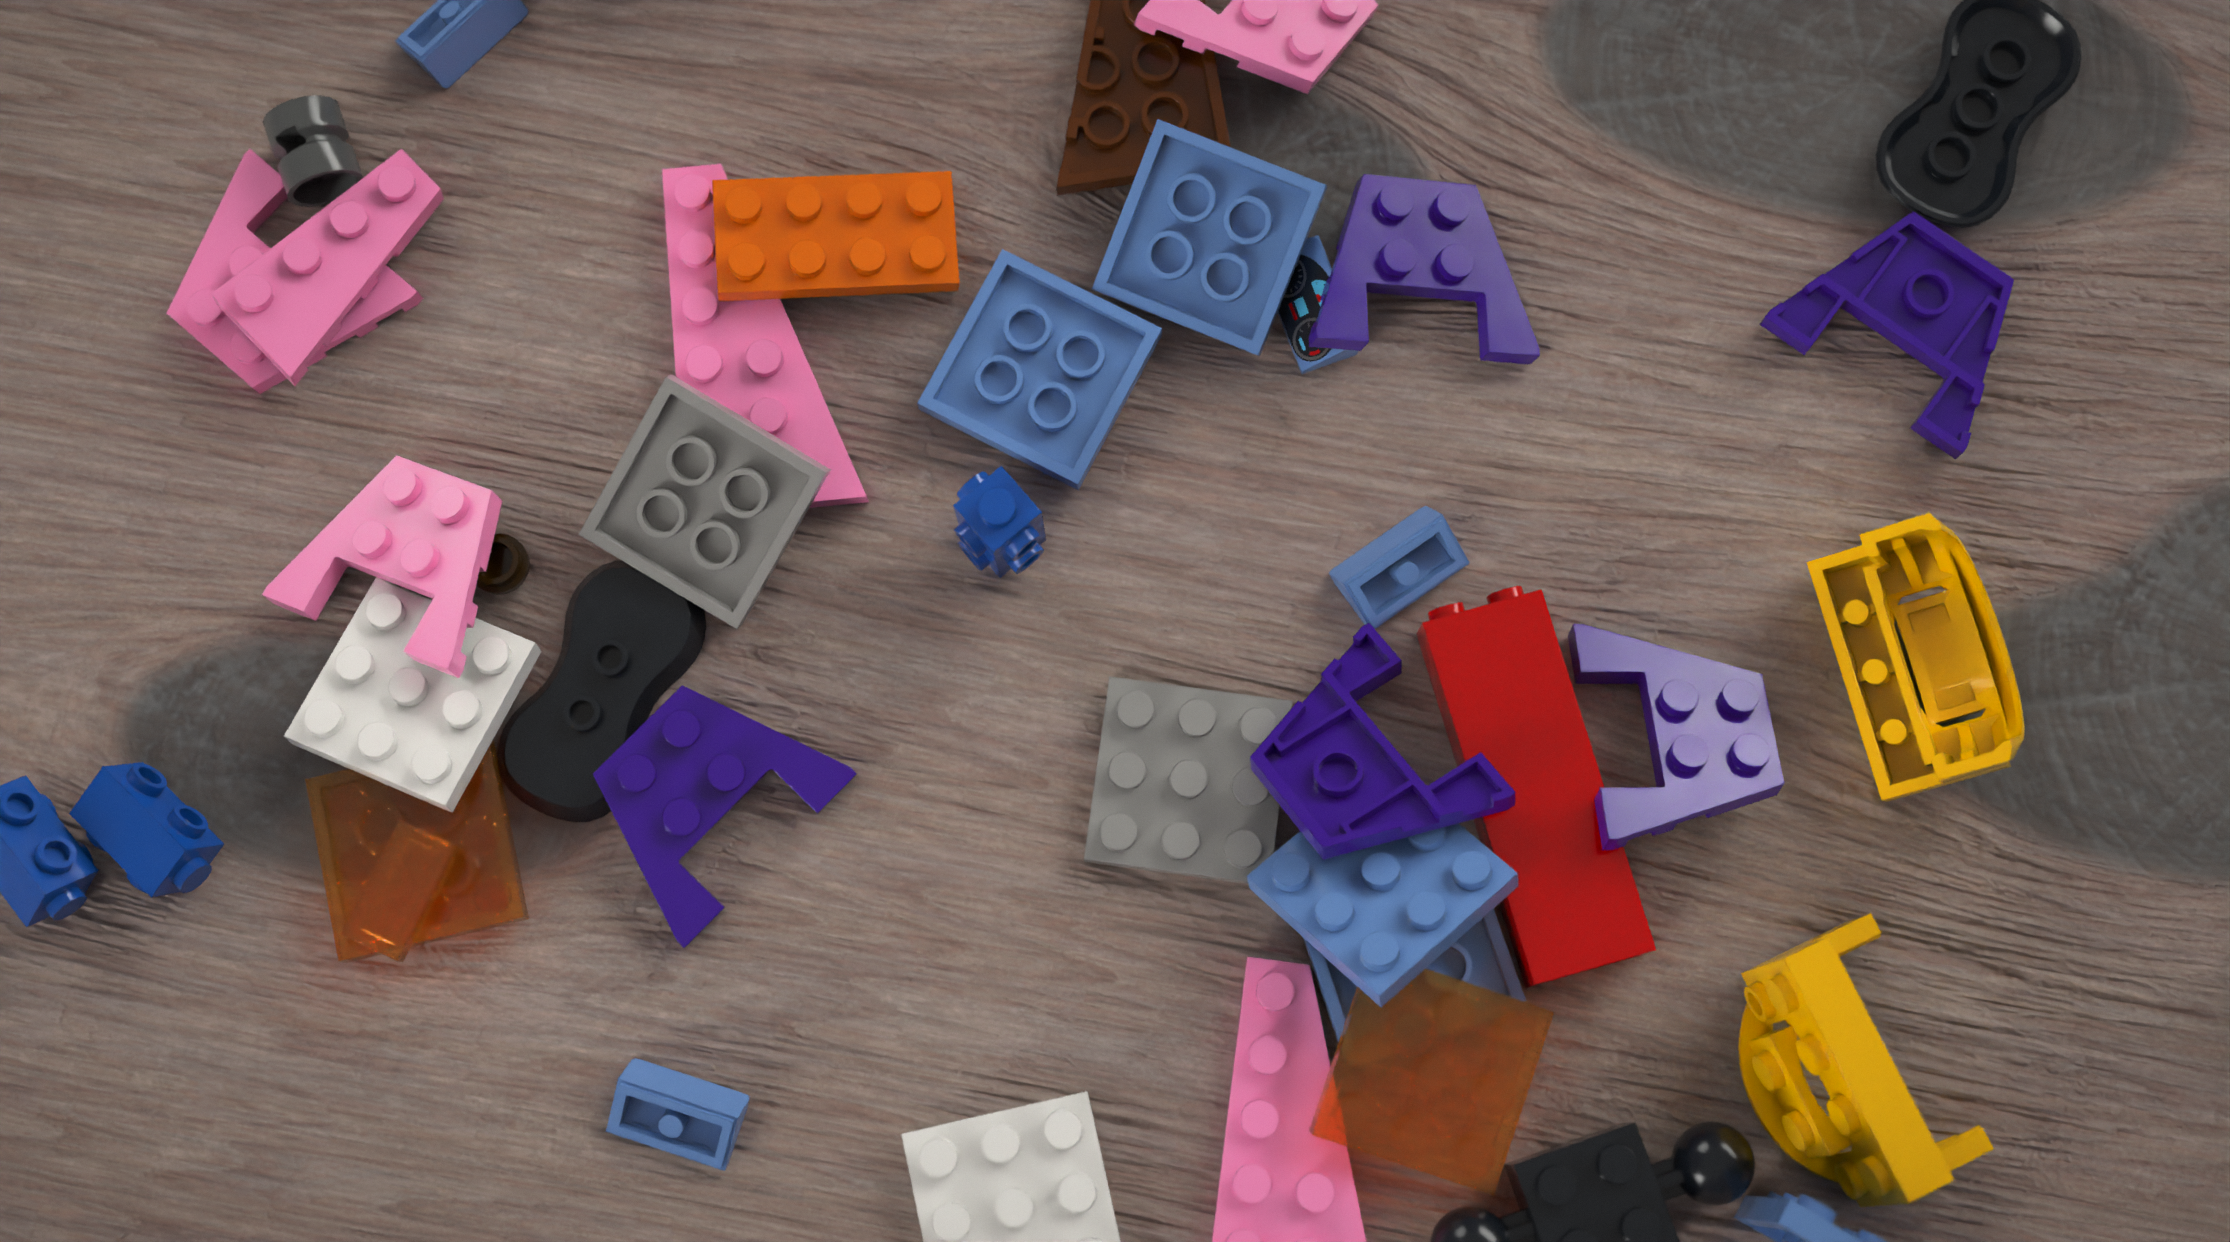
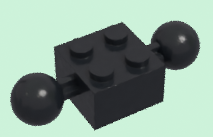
(1608, 1188)

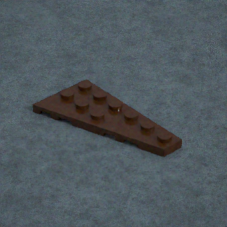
(1121, 91)

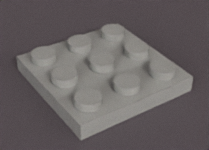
(704, 501)
(1180, 782)

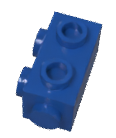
(998, 523)
(147, 829)
(40, 860)

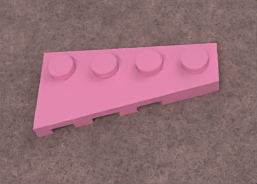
(313, 277)

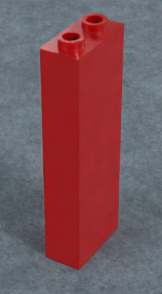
(1514, 702)

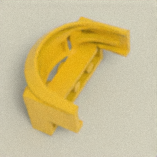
(1951, 648)
(1869, 1104)

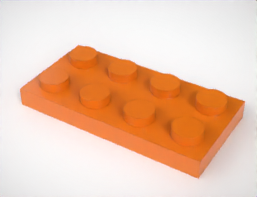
(835, 236)

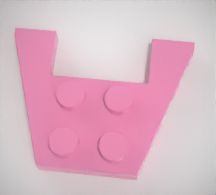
(1270, 38)
(230, 248)
(415, 533)

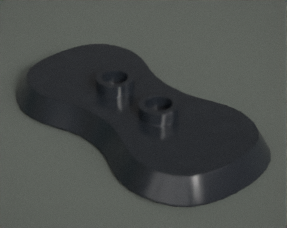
(1960, 141)
(617, 657)

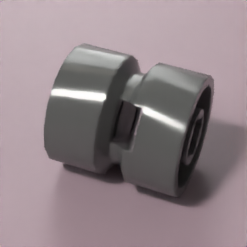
(312, 150)

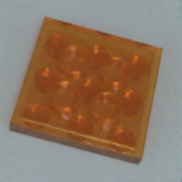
(356, 819)
(1434, 1077)

